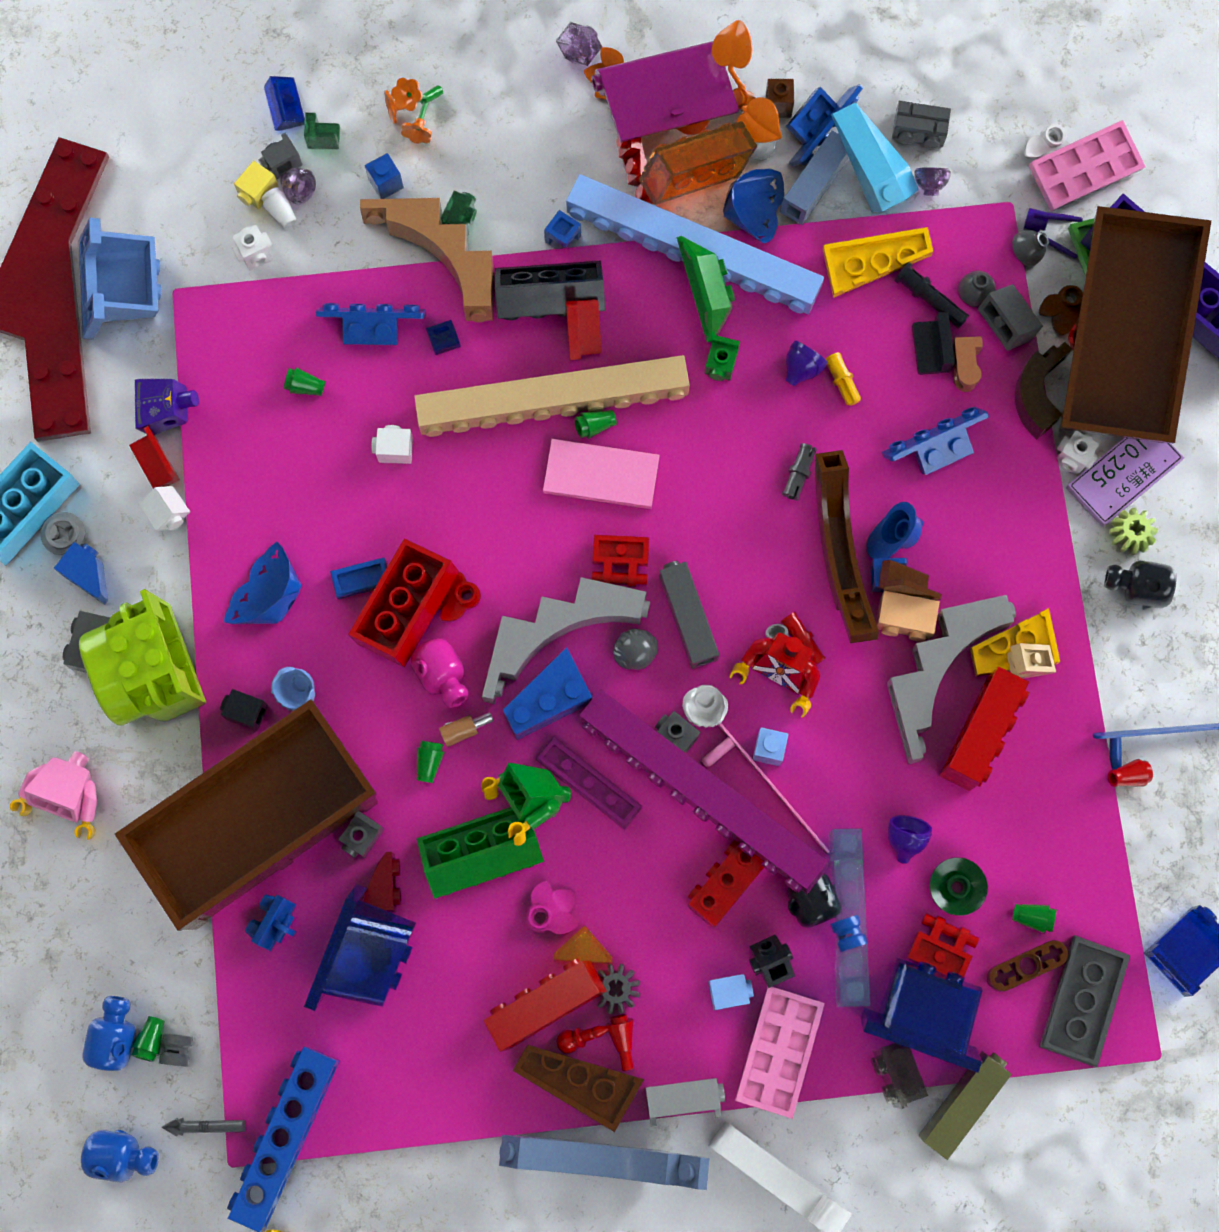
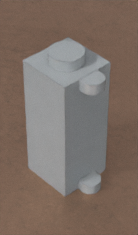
(684, 1098)

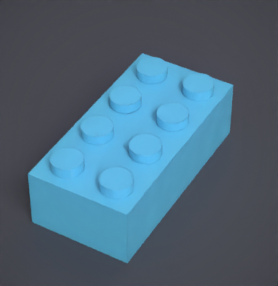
(29, 494)

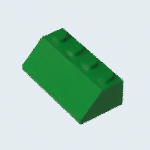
(475, 853)

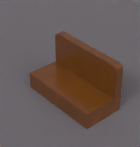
(905, 580)

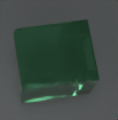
(320, 135)

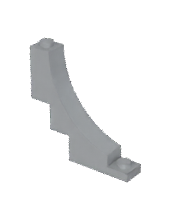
(521, 640)
(915, 692)

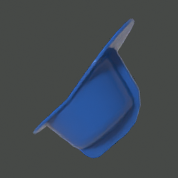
(896, 531)

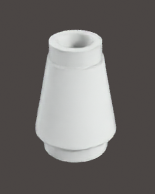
(279, 207)

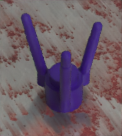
(1037, 220)

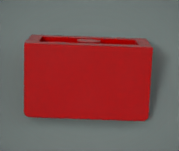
(583, 328)
(154, 460)

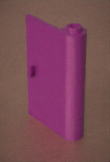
(673, 83)

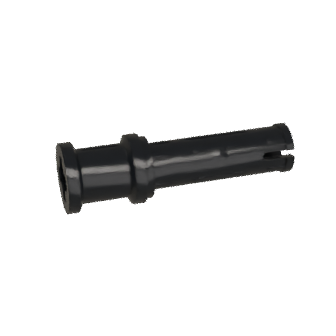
(922, 288)

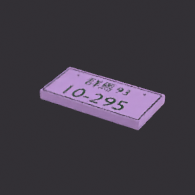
(1122, 476)

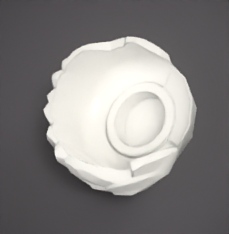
(705, 706)

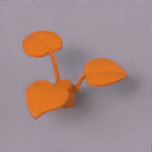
(734, 49)

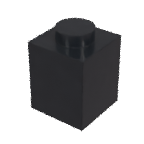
(243, 709)

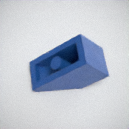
(84, 570)

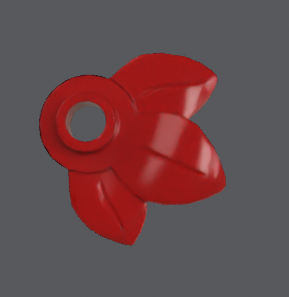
(453, 605)

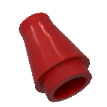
(1135, 773)

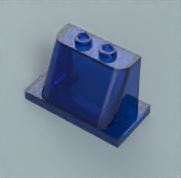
(362, 954)
(928, 1013)

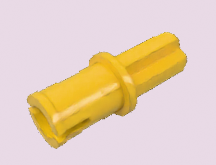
(843, 379)

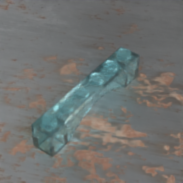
(849, 889)

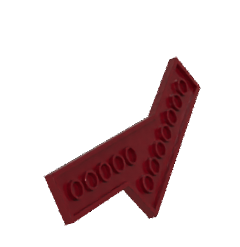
(41, 294)

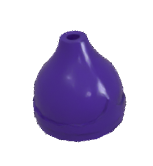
(803, 363)
(908, 836)

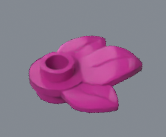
(556, 908)

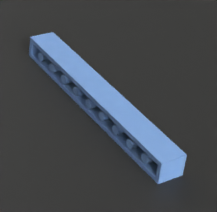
(658, 231)

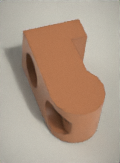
(965, 370)

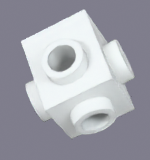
(252, 247)
(1077, 452)

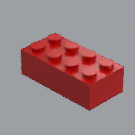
(404, 602)
(984, 729)

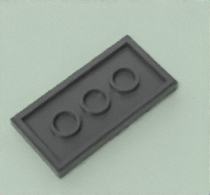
(1084, 1001)

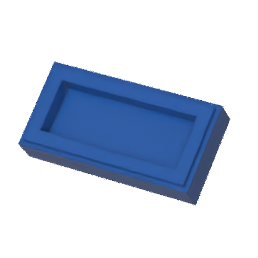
(358, 578)

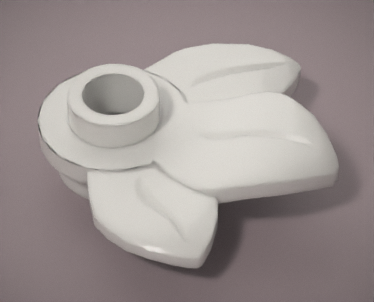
(1042, 145)

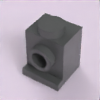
(280, 157)
(371, 834)

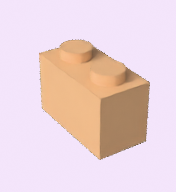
(907, 616)

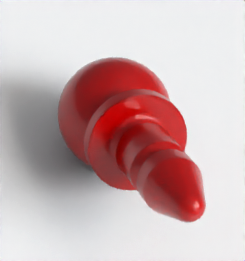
(569, 1040)

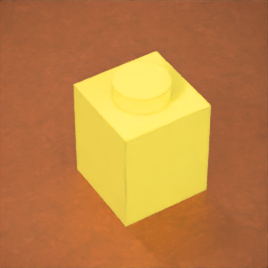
(254, 184)

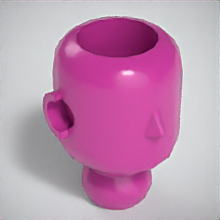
(440, 671)

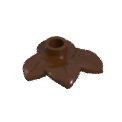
(1063, 312)

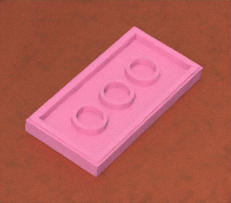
(601, 474)

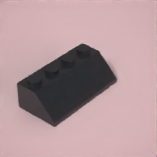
(546, 288)

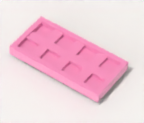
(1086, 165)
(779, 1052)

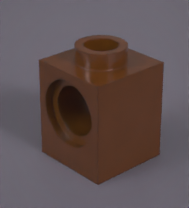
(782, 95)

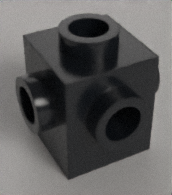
(772, 960)

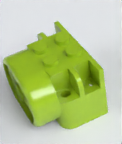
(141, 664)

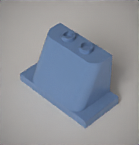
(116, 277)

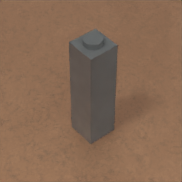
(688, 614)

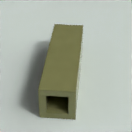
(965, 1105)

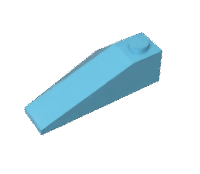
(877, 164)

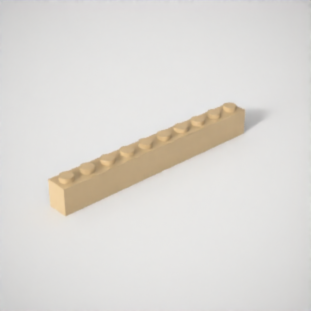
(552, 395)

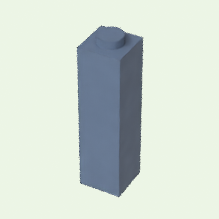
(815, 179)

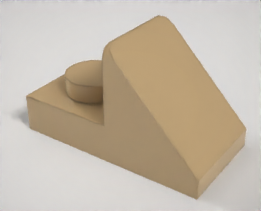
(1031, 660)

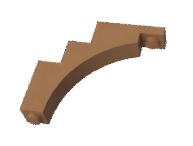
(421, 223)

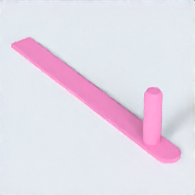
(726, 746)

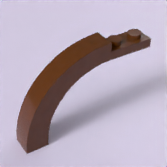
(839, 548)

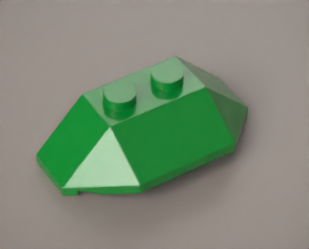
(707, 285)

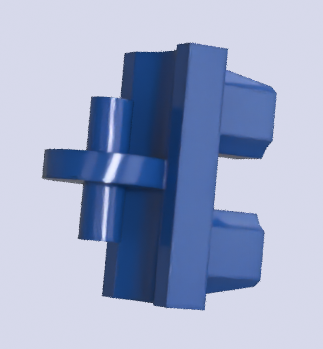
(274, 924)

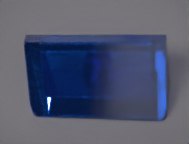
(284, 102)

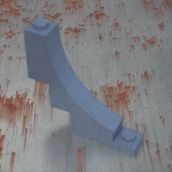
(604, 1161)

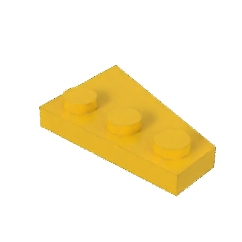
(993, 651)

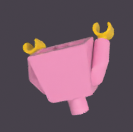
(61, 790)

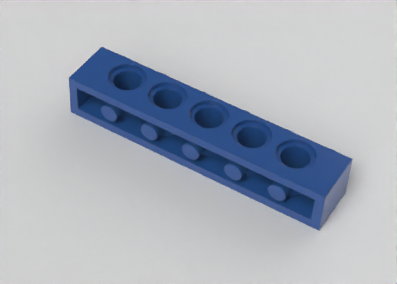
(241, 1206)

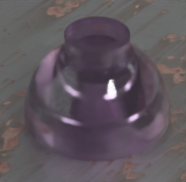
(932, 179)
(298, 185)

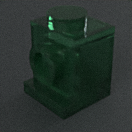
(460, 209)

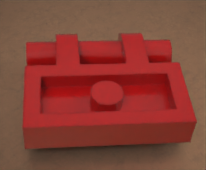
(622, 551)
(939, 954)

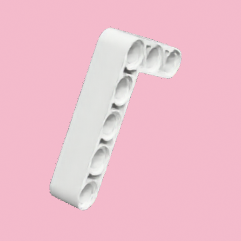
(779, 1179)

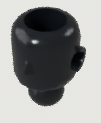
(1144, 583)
(815, 906)

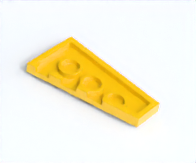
(870, 258)

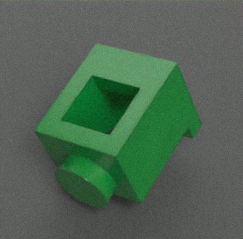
(724, 348)

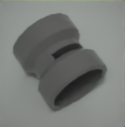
(179, 1043)

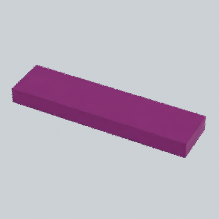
(589, 783)

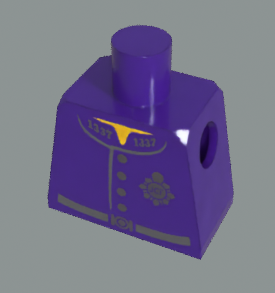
(162, 404)

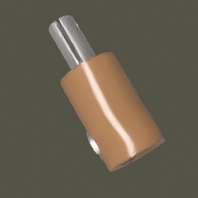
(463, 728)

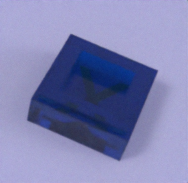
(443, 337)

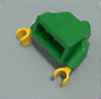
(531, 794)

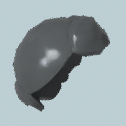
(635, 649)

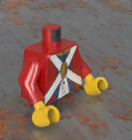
(784, 662)

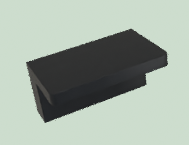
(934, 345)

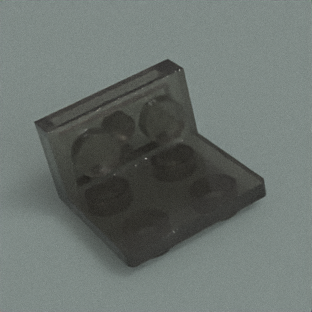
(899, 1074)

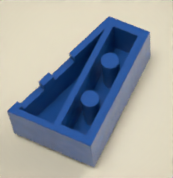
(548, 697)

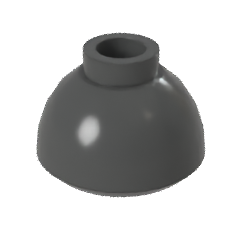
(1030, 246)
(975, 287)

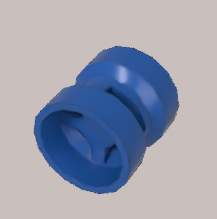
(845, 927)

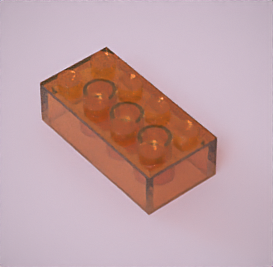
(697, 162)

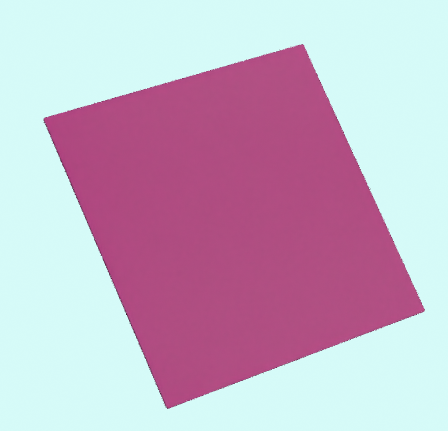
(994, 526)

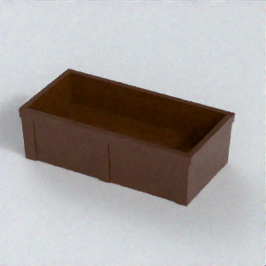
(1135, 324)
(246, 817)

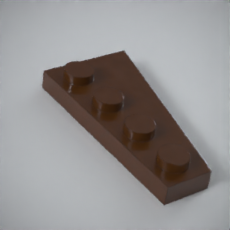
(584, 1086)

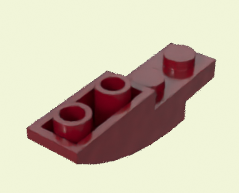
(382, 885)

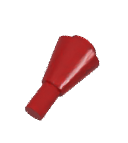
(621, 1034)

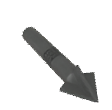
(179, 1126)

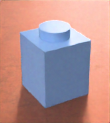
(770, 746)
(730, 992)

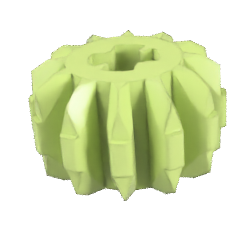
(1139, 525)

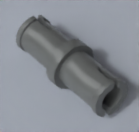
(799, 472)

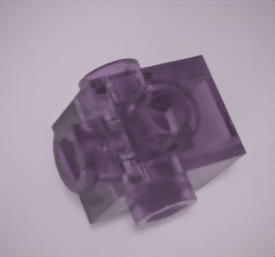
(579, 43)

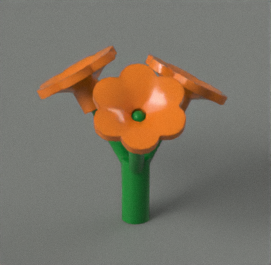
(406, 97)

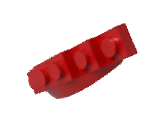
(634, 160)

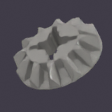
(50, 532)

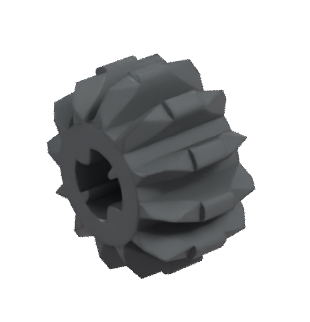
(626, 988)

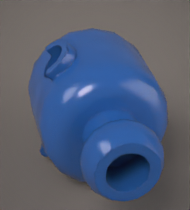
(109, 1037)
(116, 1156)

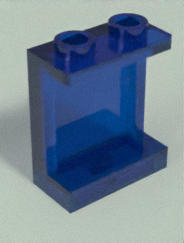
(1188, 950)

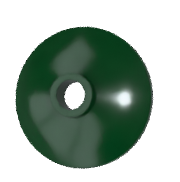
(970, 878)

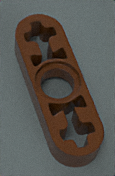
(1042, 949)

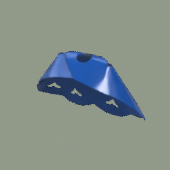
(750, 205)
(268, 594)

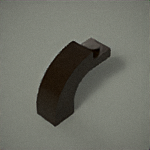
(1031, 401)

